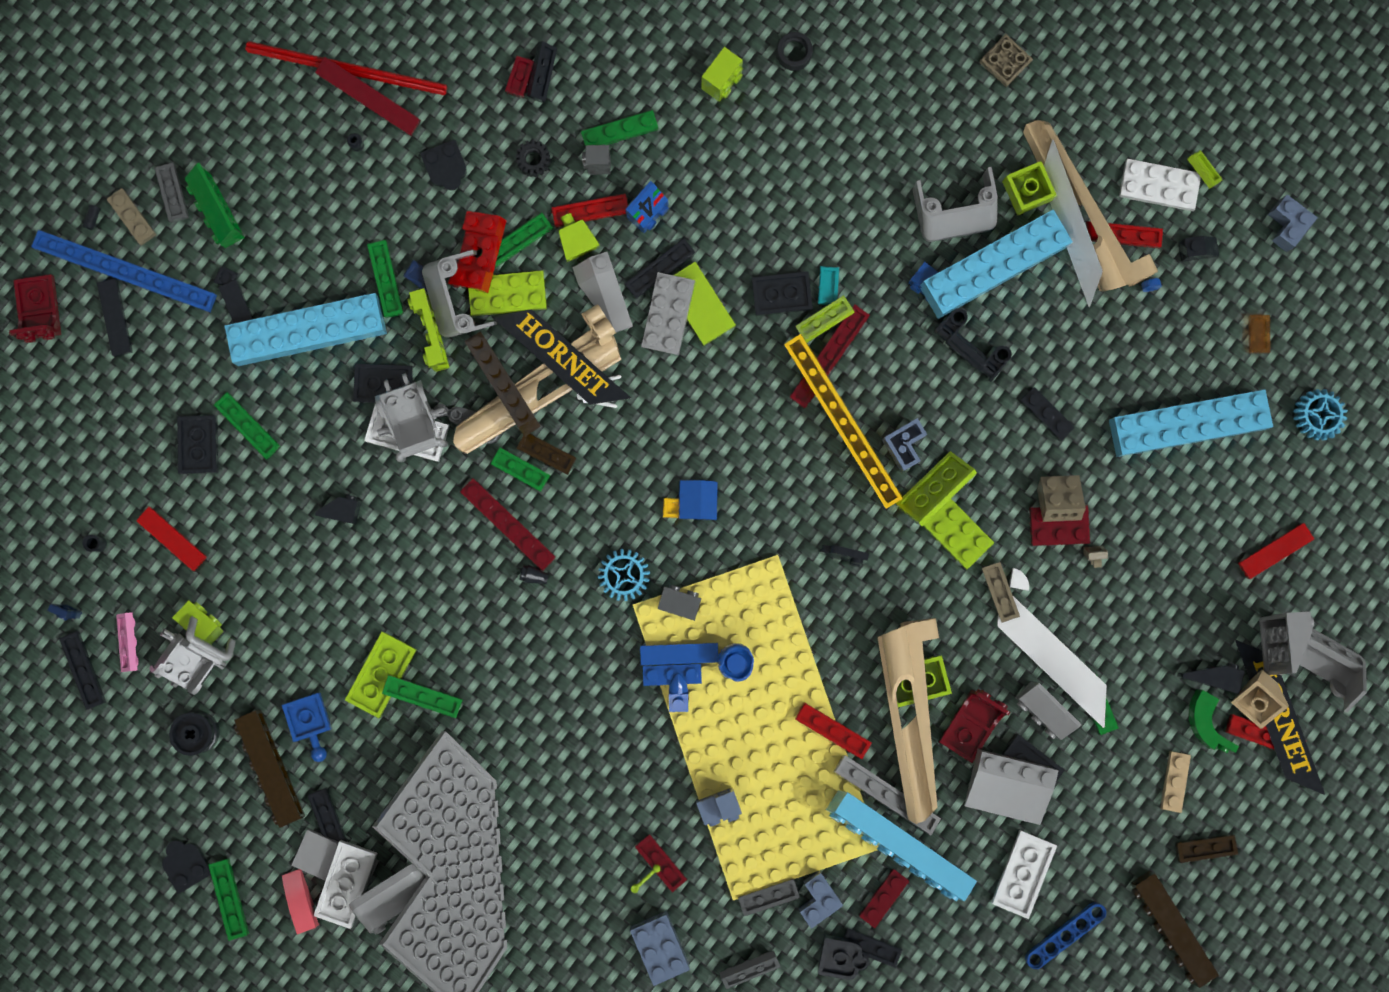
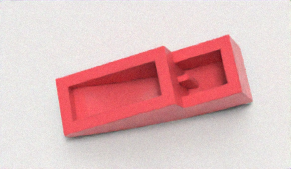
(299, 901)

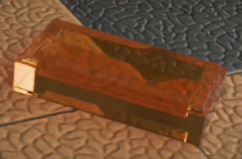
(1259, 334)

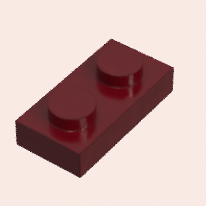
(519, 77)

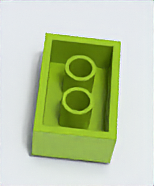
(936, 682)

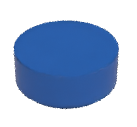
(1151, 285)

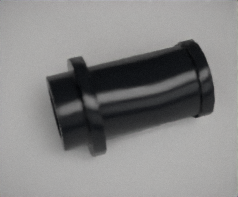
(353, 144)
(91, 217)

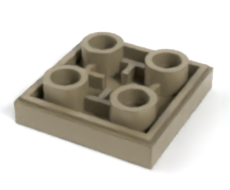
(1006, 60)

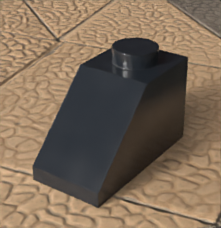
(1198, 248)
(341, 509)

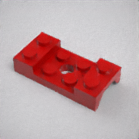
(483, 233)

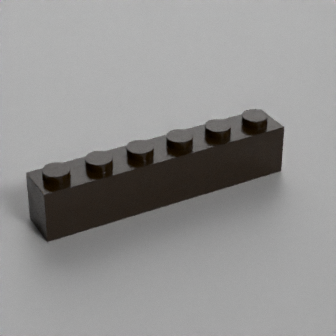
(502, 384)
(269, 768)
(1174, 929)

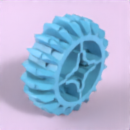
(1324, 399)
(638, 583)

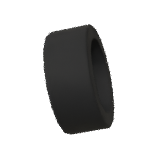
(792, 37)

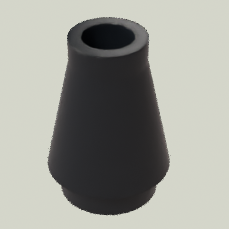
(533, 575)

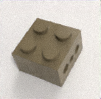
(1061, 498)

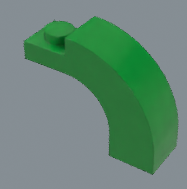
(1201, 723)

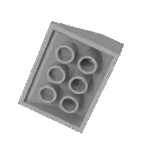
(1285, 641)
(1010, 786)

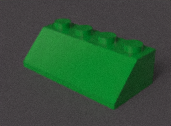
(214, 207)

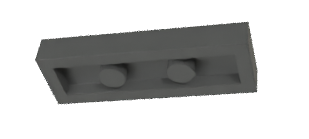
(171, 192)
(768, 897)
(749, 969)

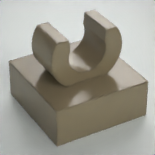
(1095, 555)

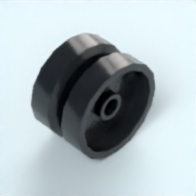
(190, 743)

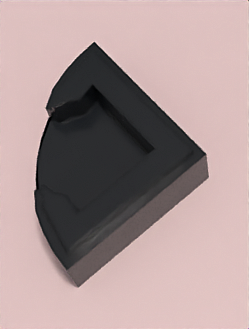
(225, 276)

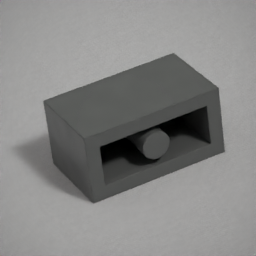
(597, 159)
(679, 603)

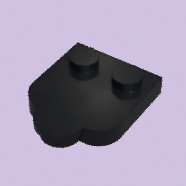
(445, 165)
(854, 557)
(185, 865)
(842, 958)

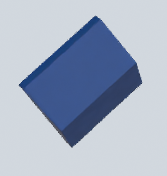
(697, 500)

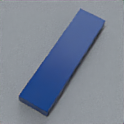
(679, 654)

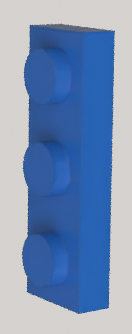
(664, 674)

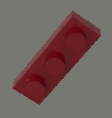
(655, 855)
(883, 898)

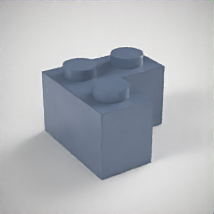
(1295, 222)
(900, 444)
(719, 806)
(823, 902)

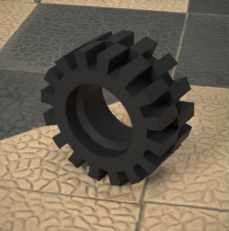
(533, 169)

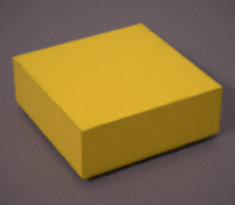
(671, 508)

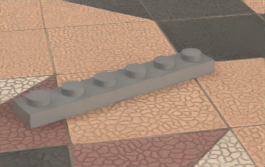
(880, 791)

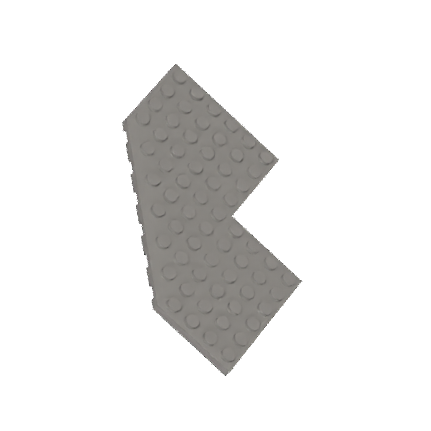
(448, 831)

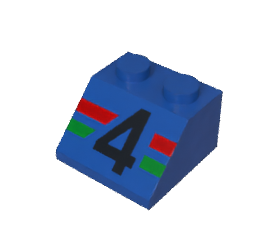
(647, 207)

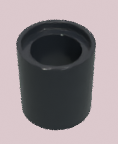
(87, 543)

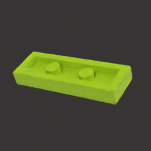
(825, 319)

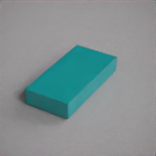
(828, 285)

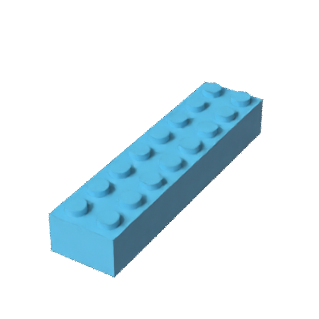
(995, 264)
(305, 329)
(1190, 423)
(901, 845)

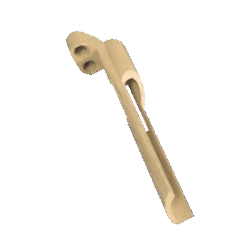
(1113, 260)

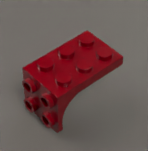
(36, 309)
(973, 724)

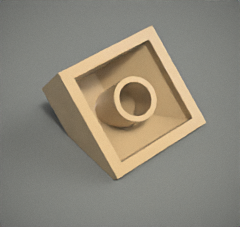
(1261, 699)

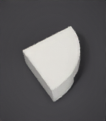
(1018, 580)

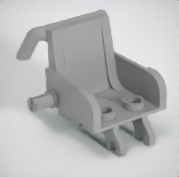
(409, 418)
(189, 658)

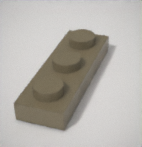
(131, 216)
(1000, 592)

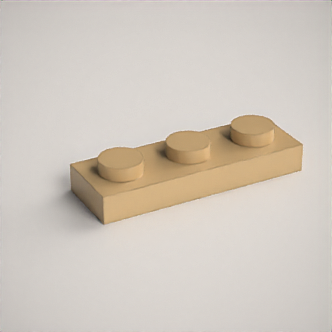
(1175, 781)

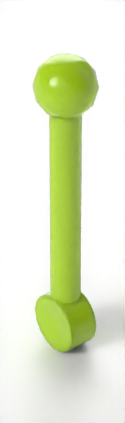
(635, 888)

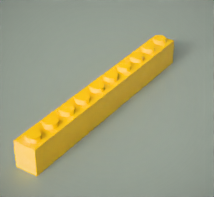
(843, 421)

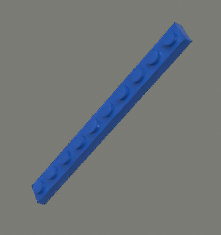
(124, 271)

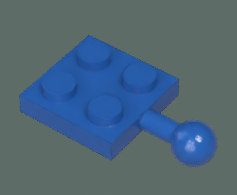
(307, 719)

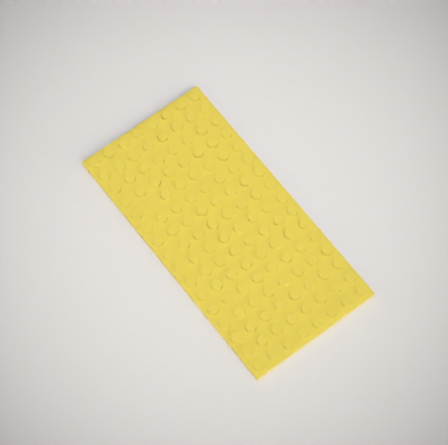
(749, 733)

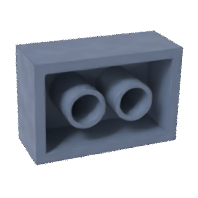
(660, 948)

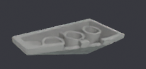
(601, 286)

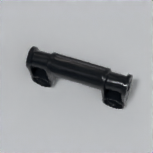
(990, 366)

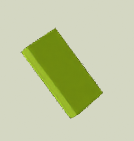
(1204, 169)

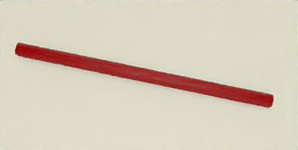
(356, 70)

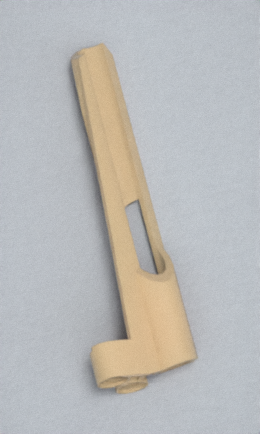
(493, 419)
(901, 660)

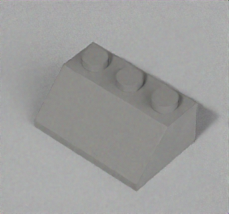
(1047, 711)

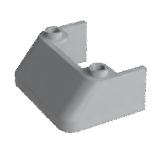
(960, 221)
(434, 277)
(1337, 665)
(386, 899)

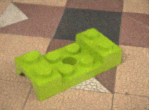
(434, 354)

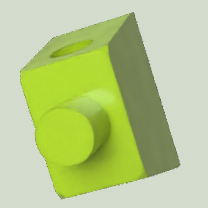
(576, 238)

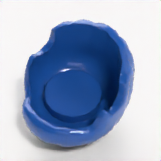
(736, 662)

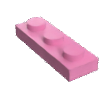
(127, 642)

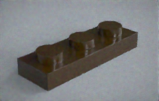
(547, 453)
(1206, 848)

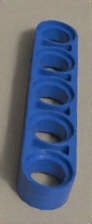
(1055, 937)

